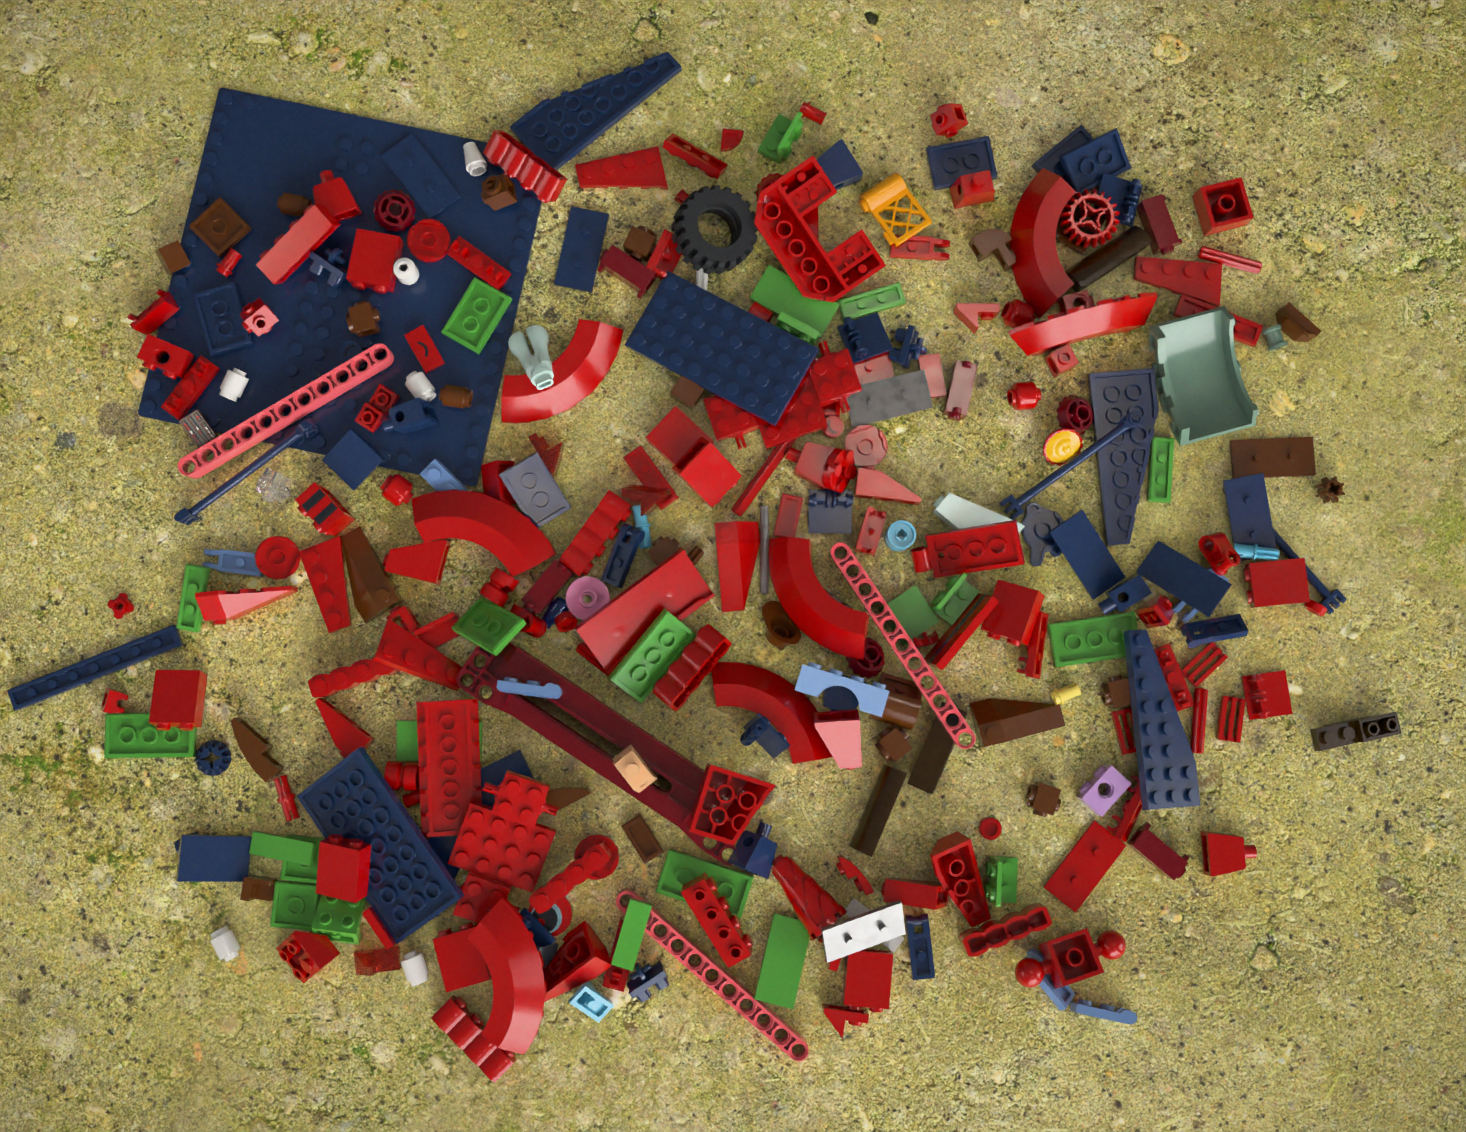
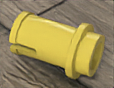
(1065, 693)

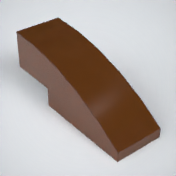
(255, 750)
(566, 795)

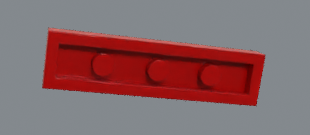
(1243, 331)

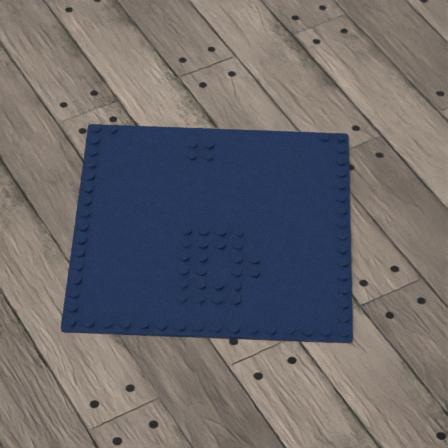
(279, 146)

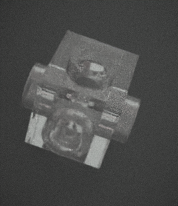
(274, 486)

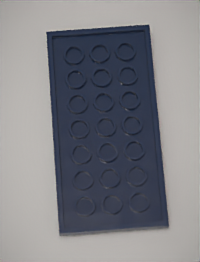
(722, 348)
(405, 874)

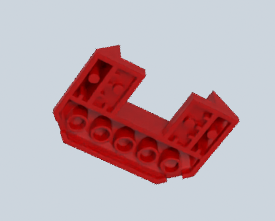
(782, 226)

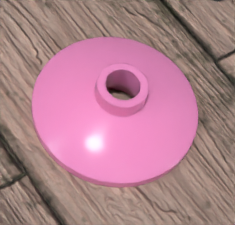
(586, 587)

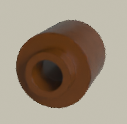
(293, 204)
(456, 396)

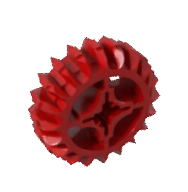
(1093, 226)

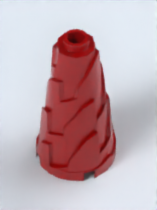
(809, 900)

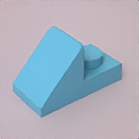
(591, 1002)

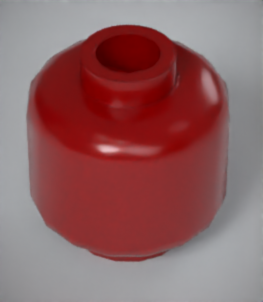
(1017, 313)
(1023, 395)
(397, 490)

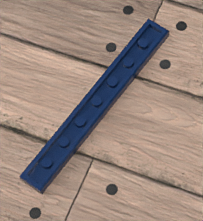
(95, 667)

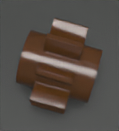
(1335, 486)

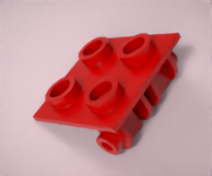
(1267, 695)

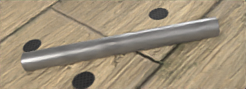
(764, 549)

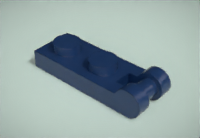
(622, 555)
(1214, 630)
(920, 947)

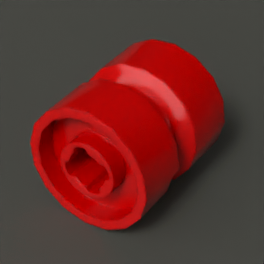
(498, 587)
(402, 775)

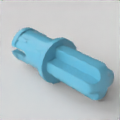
(641, 522)
(1253, 552)

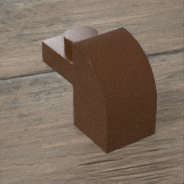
(993, 242)

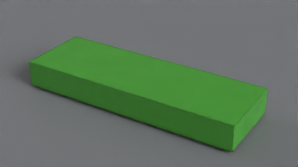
(872, 301)
(1160, 470)
(194, 581)
(283, 848)
(631, 934)

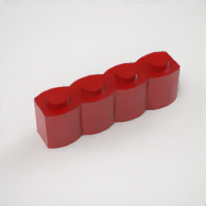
(524, 165)
(595, 533)
(691, 668)
(348, 677)
(573, 875)
(1010, 927)
(465, 1031)

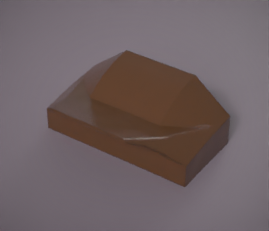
(1295, 324)

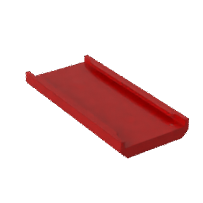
(624, 619)
(447, 763)

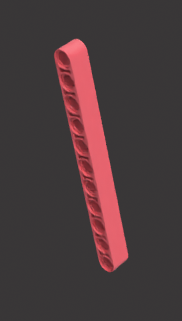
(275, 412)
(898, 634)
(723, 978)

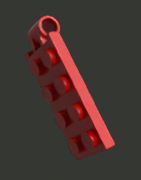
(970, 550)

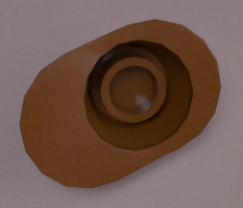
(779, 627)

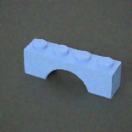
(870, 697)

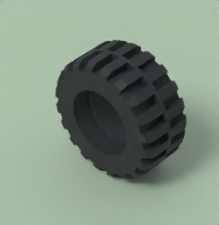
(736, 215)

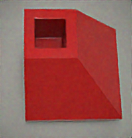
(307, 953)

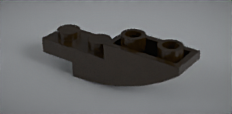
(1355, 731)

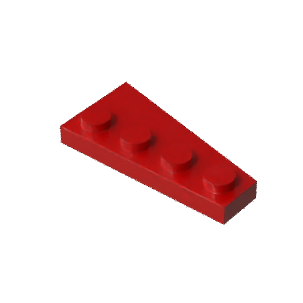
(626, 170)
(1189, 278)
(327, 578)
(412, 655)

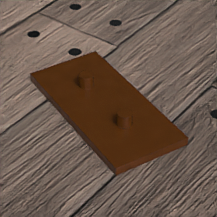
(1273, 457)

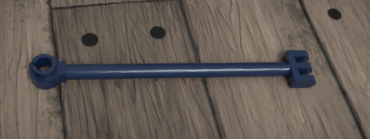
(305, 428)
(1017, 503)
(1329, 597)

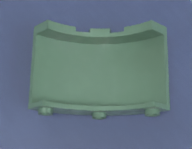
(1200, 376)

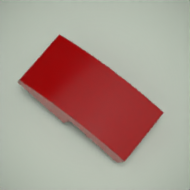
(377, 408)
(850, 870)

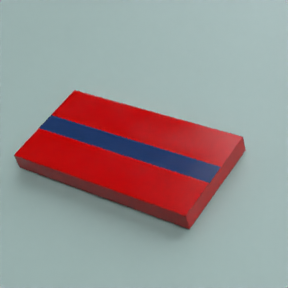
(960, 631)

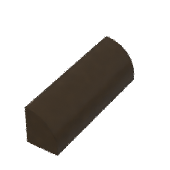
(1108, 257)
(934, 755)
(877, 810)

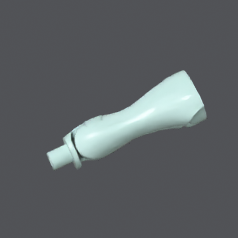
(537, 366)

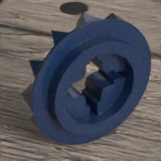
(220, 765)

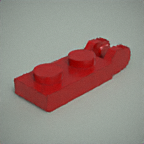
(920, 249)

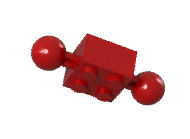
(1070, 958)

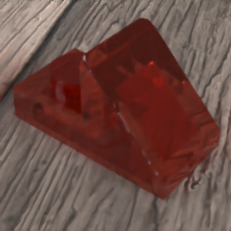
(551, 457)
(648, 496)
(377, 960)

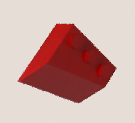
(726, 803)

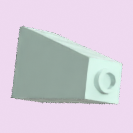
(963, 514)

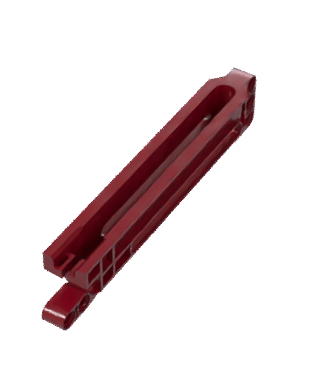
(684, 775)

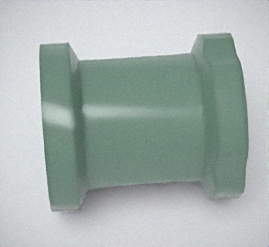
(1274, 337)

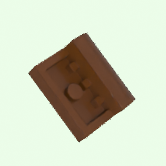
(902, 702)

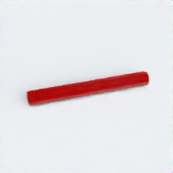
(761, 477)

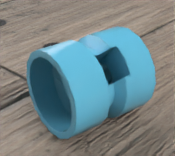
(900, 535)

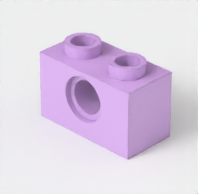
(1115, 784)

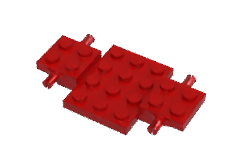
(827, 381)
(502, 844)

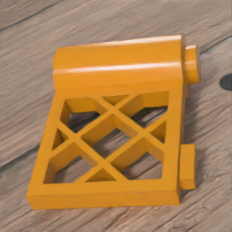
(882, 197)

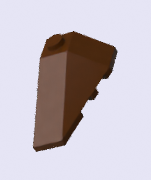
(370, 584)
(1009, 720)

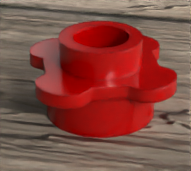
(127, 605)

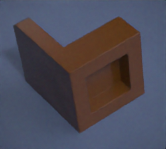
(172, 257)
(687, 392)
(258, 888)

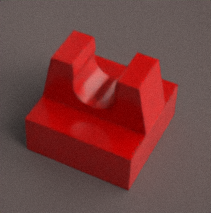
(110, 700)

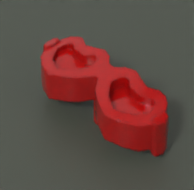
(928, 640)

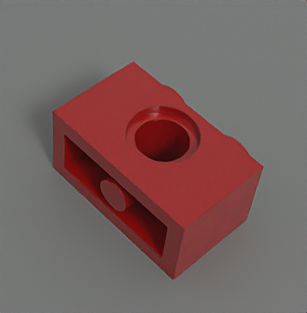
(155, 348)

